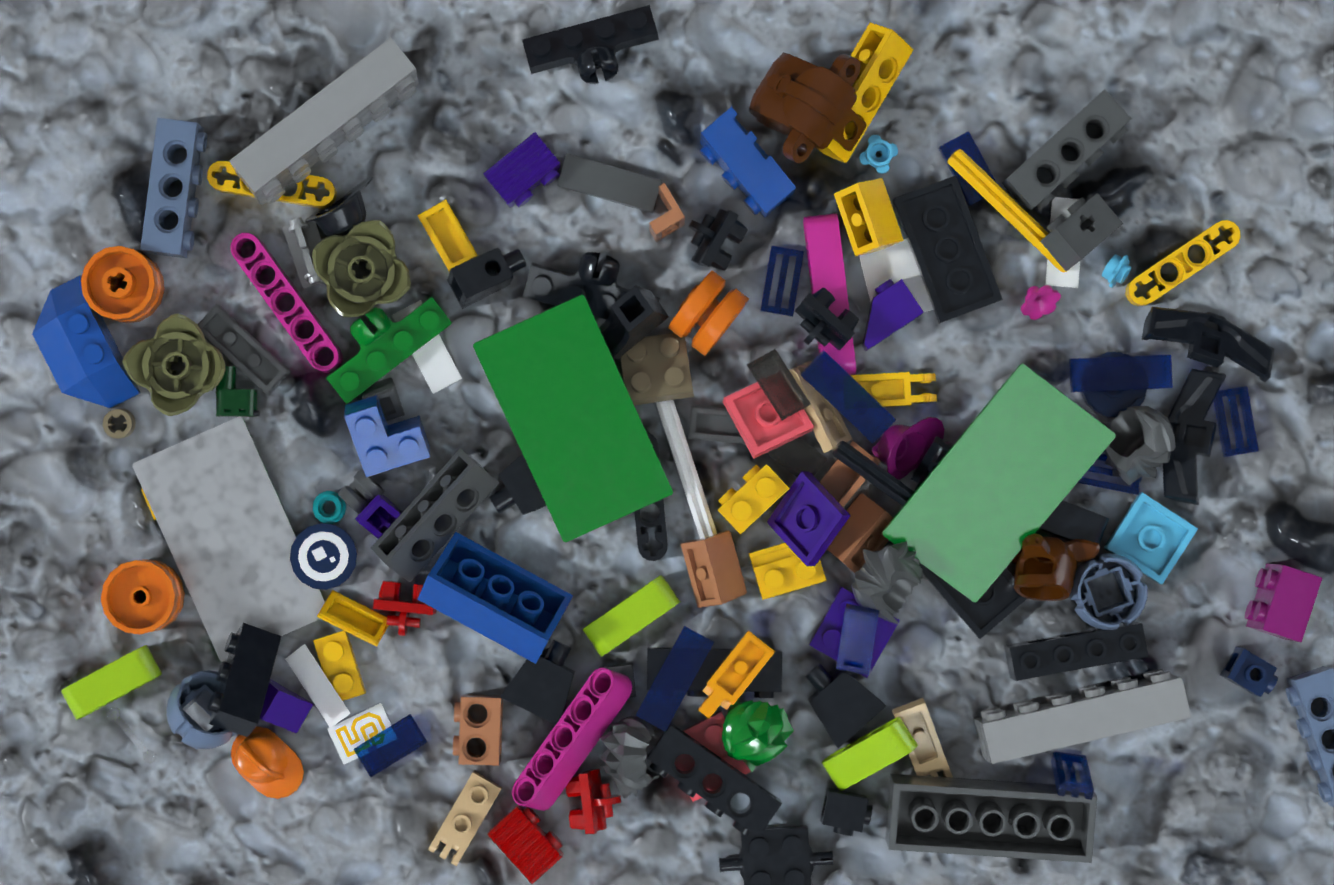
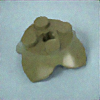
(367, 243)
(151, 361)

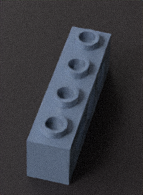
(169, 137)
(1301, 693)

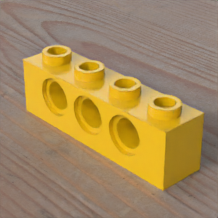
(881, 60)

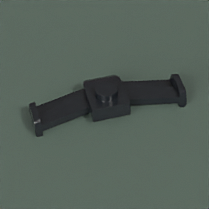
(1210, 339)
(1191, 433)

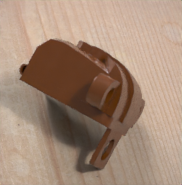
(809, 104)

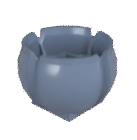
(1129, 582)
(199, 689)

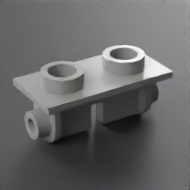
(301, 240)

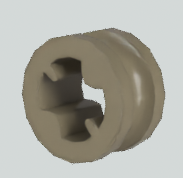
(118, 413)

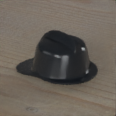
(343, 214)

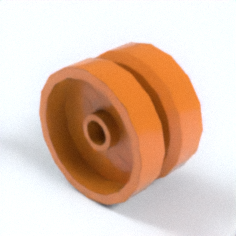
(103, 279)
(705, 310)
(162, 590)

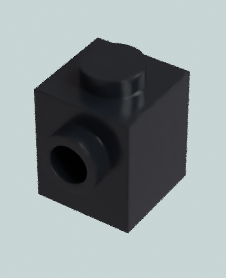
(845, 811)

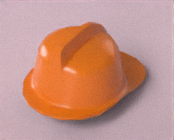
(267, 763)

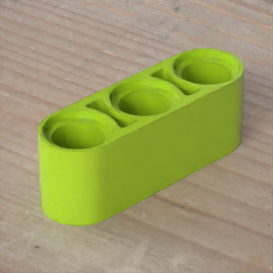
(631, 615)
(111, 682)
(869, 753)

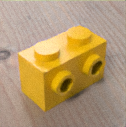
(868, 216)
(748, 503)

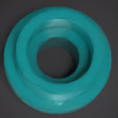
(321, 514)

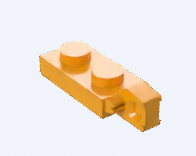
(735, 673)

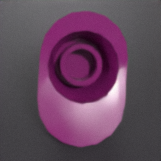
(905, 445)

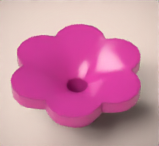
(1040, 301)

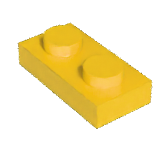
(340, 664)

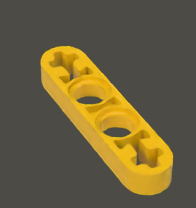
(311, 200)
(1181, 261)

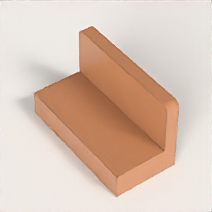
(671, 220)
(843, 481)
(860, 532)
(714, 569)

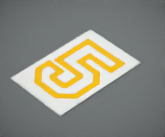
(358, 730)

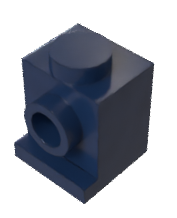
(1238, 672)

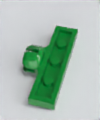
(385, 346)

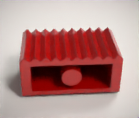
(526, 842)

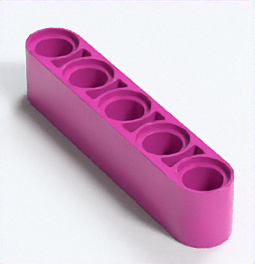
(828, 272)
(275, 291)
(572, 739)

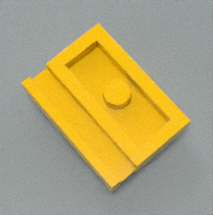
(782, 571)

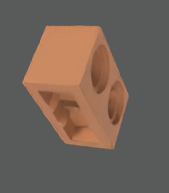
(488, 730)

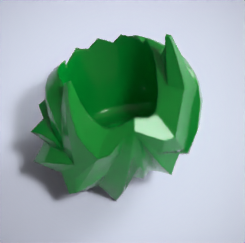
(755, 732)

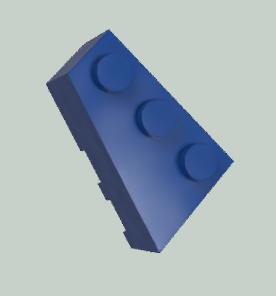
(745, 164)

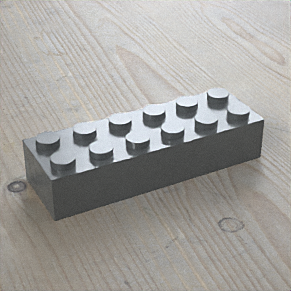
(989, 818)

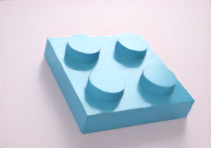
(1151, 537)

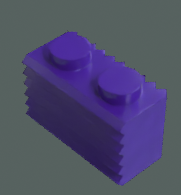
(523, 171)

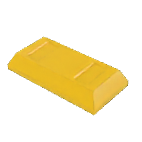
(447, 235)
(354, 618)

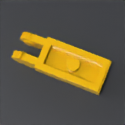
(895, 388)

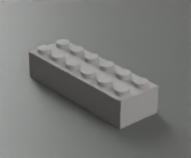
(326, 122)
(1081, 717)

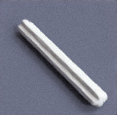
(686, 468)

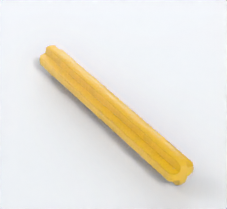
(1001, 202)

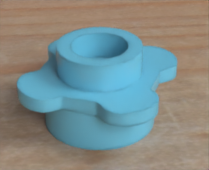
(880, 163)
(1117, 270)

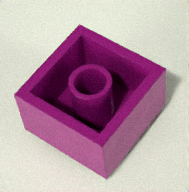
(1282, 601)

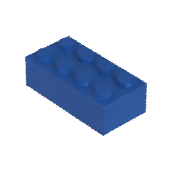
(495, 597)

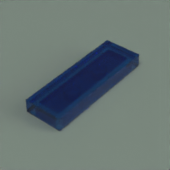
(1120, 373)
(848, 396)
(674, 678)

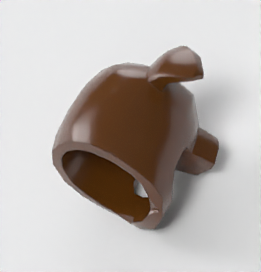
(1049, 566)

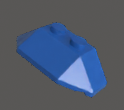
(81, 349)

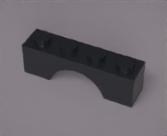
(631, 320)

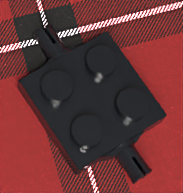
(776, 857)

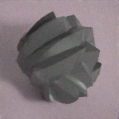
(1140, 444)
(887, 579)
(627, 754)

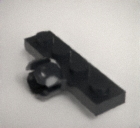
(591, 43)
(558, 286)

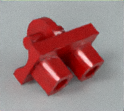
(390, 600)
(595, 800)

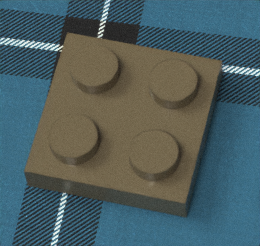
(657, 370)

